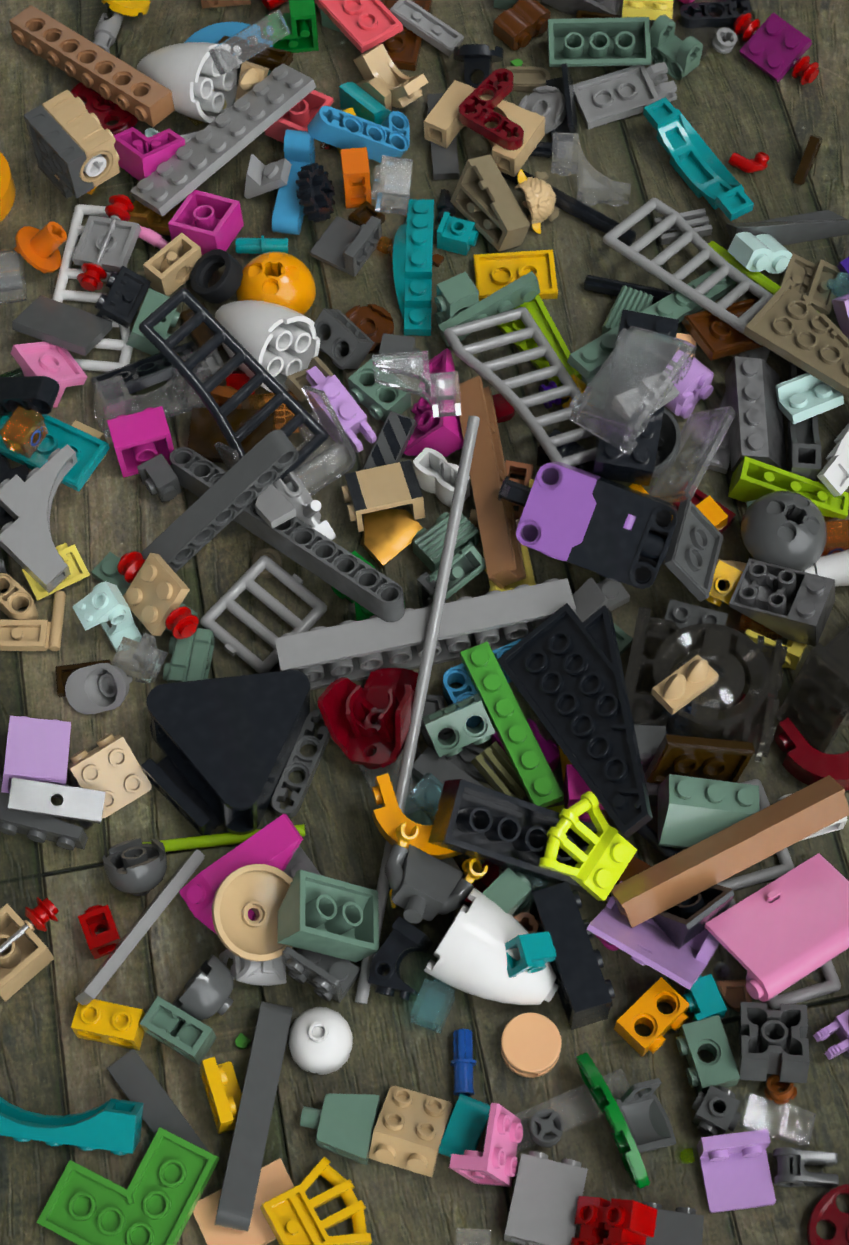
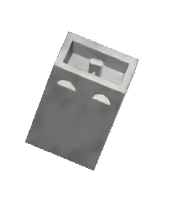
(785, 600)

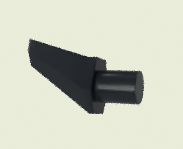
(445, 204)

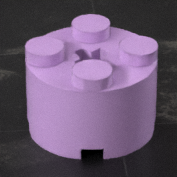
(692, 388)

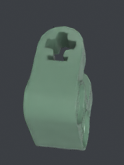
(666, 47)

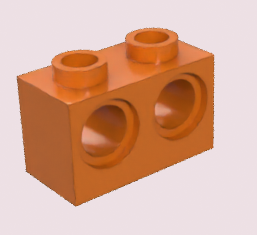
(356, 176)

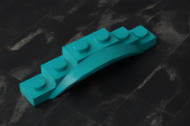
(696, 161)
(414, 267)

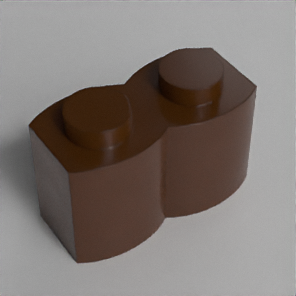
(521, 23)

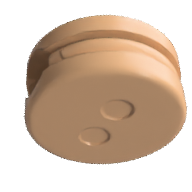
(530, 1045)

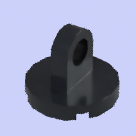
(477, 58)

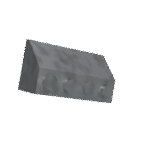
(758, 423)

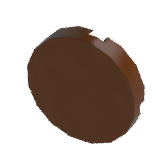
(373, 322)

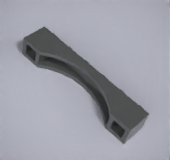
(803, 441)

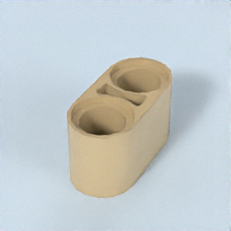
(16, 598)

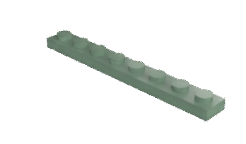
(593, 355)

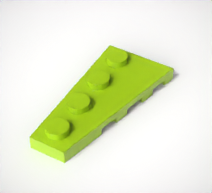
(547, 326)

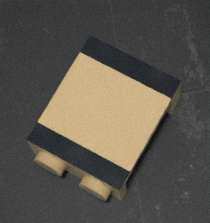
(382, 489)

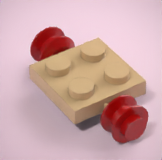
(156, 595)

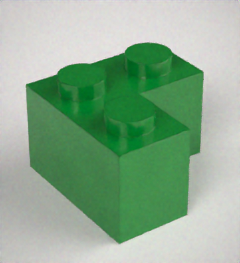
(302, 28)

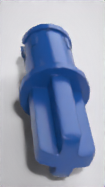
(463, 1062)

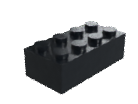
(577, 966)

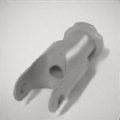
(107, 30)

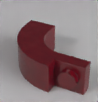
(805, 761)

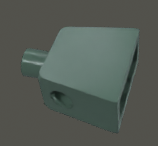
(344, 1124)

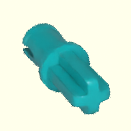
(261, 245)

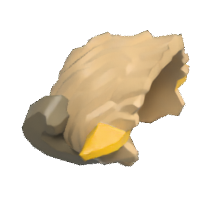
(539, 198)

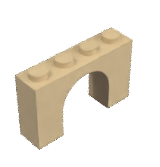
(444, 124)

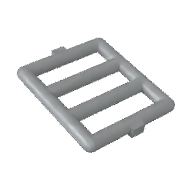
(247, 582)

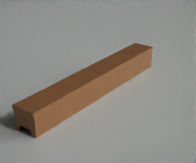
(487, 474)
(730, 851)

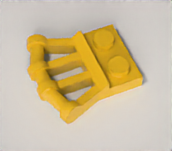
(296, 1222)

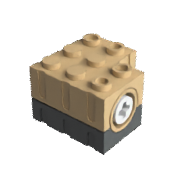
(71, 145)

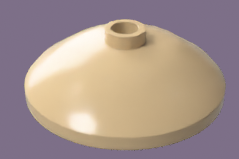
(256, 889)

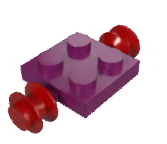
(776, 47)

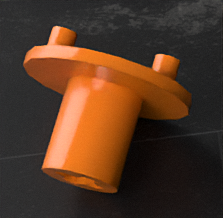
(41, 246)

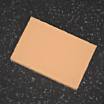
(272, 1182)

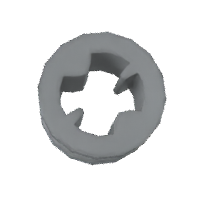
(721, 46)

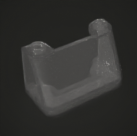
(631, 386)

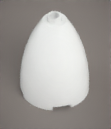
(192, 77)
(272, 334)
(476, 960)

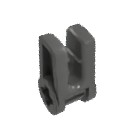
(792, 1171)

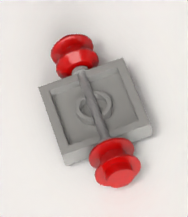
(106, 243)

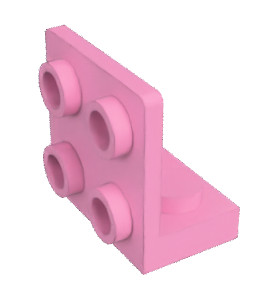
(498, 1161)

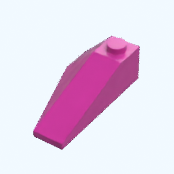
(437, 433)
(269, 846)

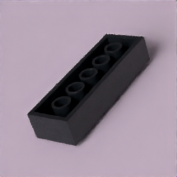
(640, 465)
(501, 830)

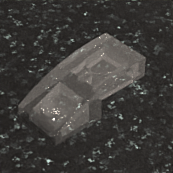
(782, 1121)

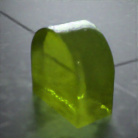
(687, 1156)

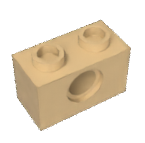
(172, 264)

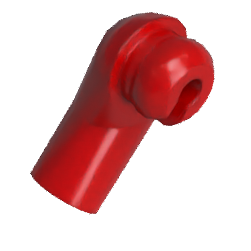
(746, 165)

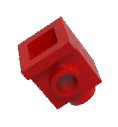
(95, 919)

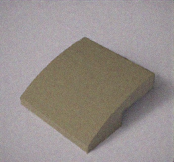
(812, 281)

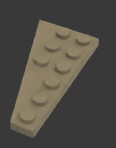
(803, 337)

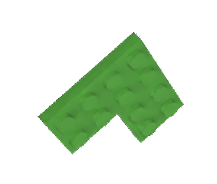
(147, 1212)

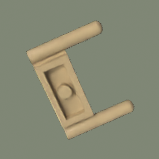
(34, 634)

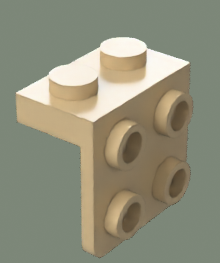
(110, 769)
(410, 1130)

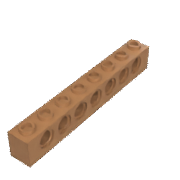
(92, 66)

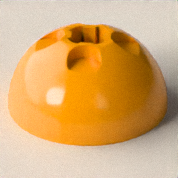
(278, 280)

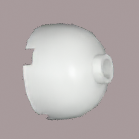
(320, 1040)

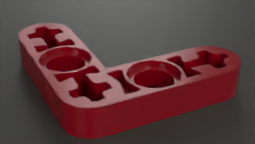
(484, 111)

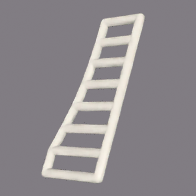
(60, 293)

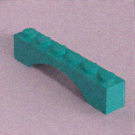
(107, 1127)

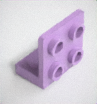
(736, 1171)

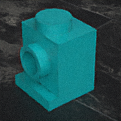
(456, 234)
(534, 951)
(705, 999)

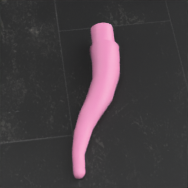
(152, 237)

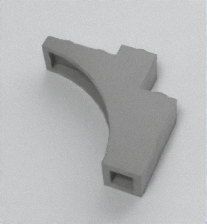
(30, 504)

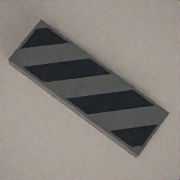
(391, 441)

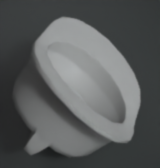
(97, 688)

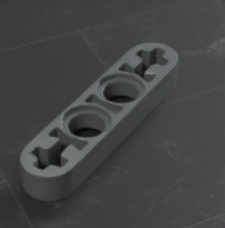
(299, 762)

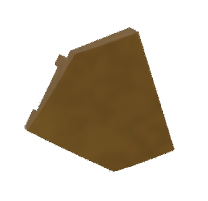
(388, 533)

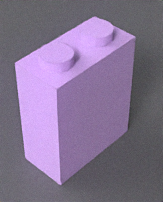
(36, 751)

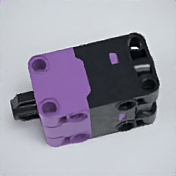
(593, 523)

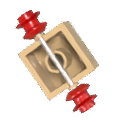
(20, 948)

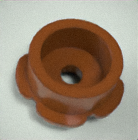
(774, 1085)

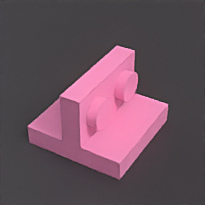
(49, 361)

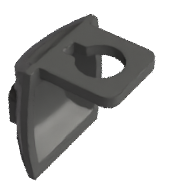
(646, 1117)

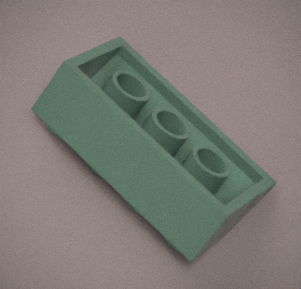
(599, 42)

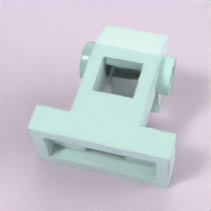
(104, 605)

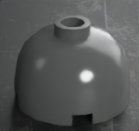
(136, 866)
(207, 990)

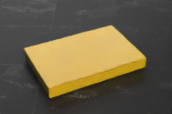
(500, 269)

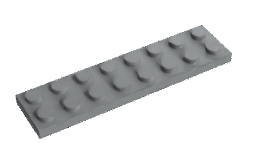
(222, 139)

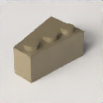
(489, 202)

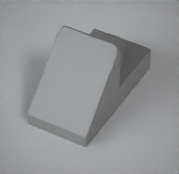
(265, 178)
(594, 595)

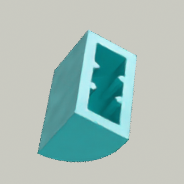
(363, 103)

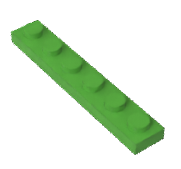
(511, 726)

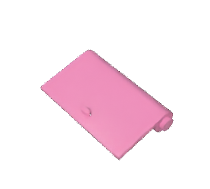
(794, 933)

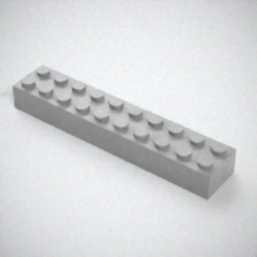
(374, 644)

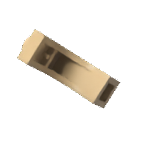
(378, 64)

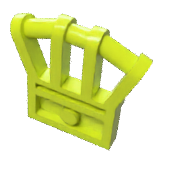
(603, 859)

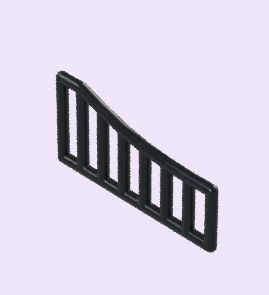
(241, 356)

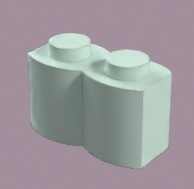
(759, 252)

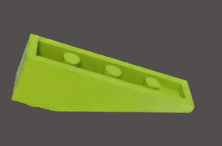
(757, 478)

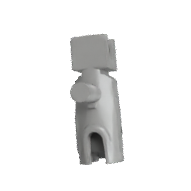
(306, 508)

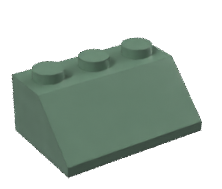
(701, 807)
(329, 917)

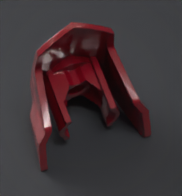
(370, 715)

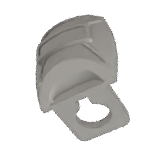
(256, 973)

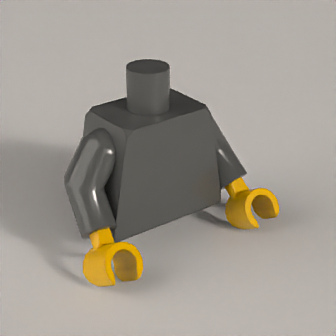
(424, 882)

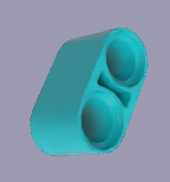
(464, 1126)

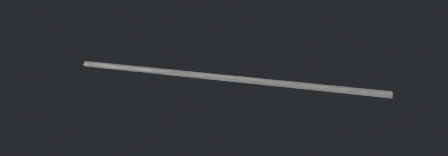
(424, 674)

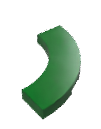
(621, 1134)

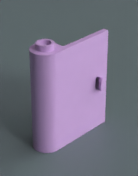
(653, 947)

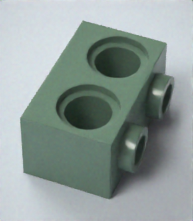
(374, 396)
(455, 718)
(178, 1030)

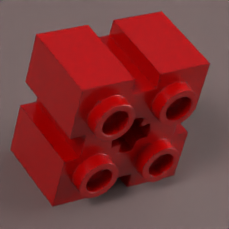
(613, 1221)

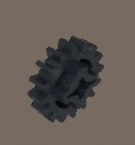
(315, 192)

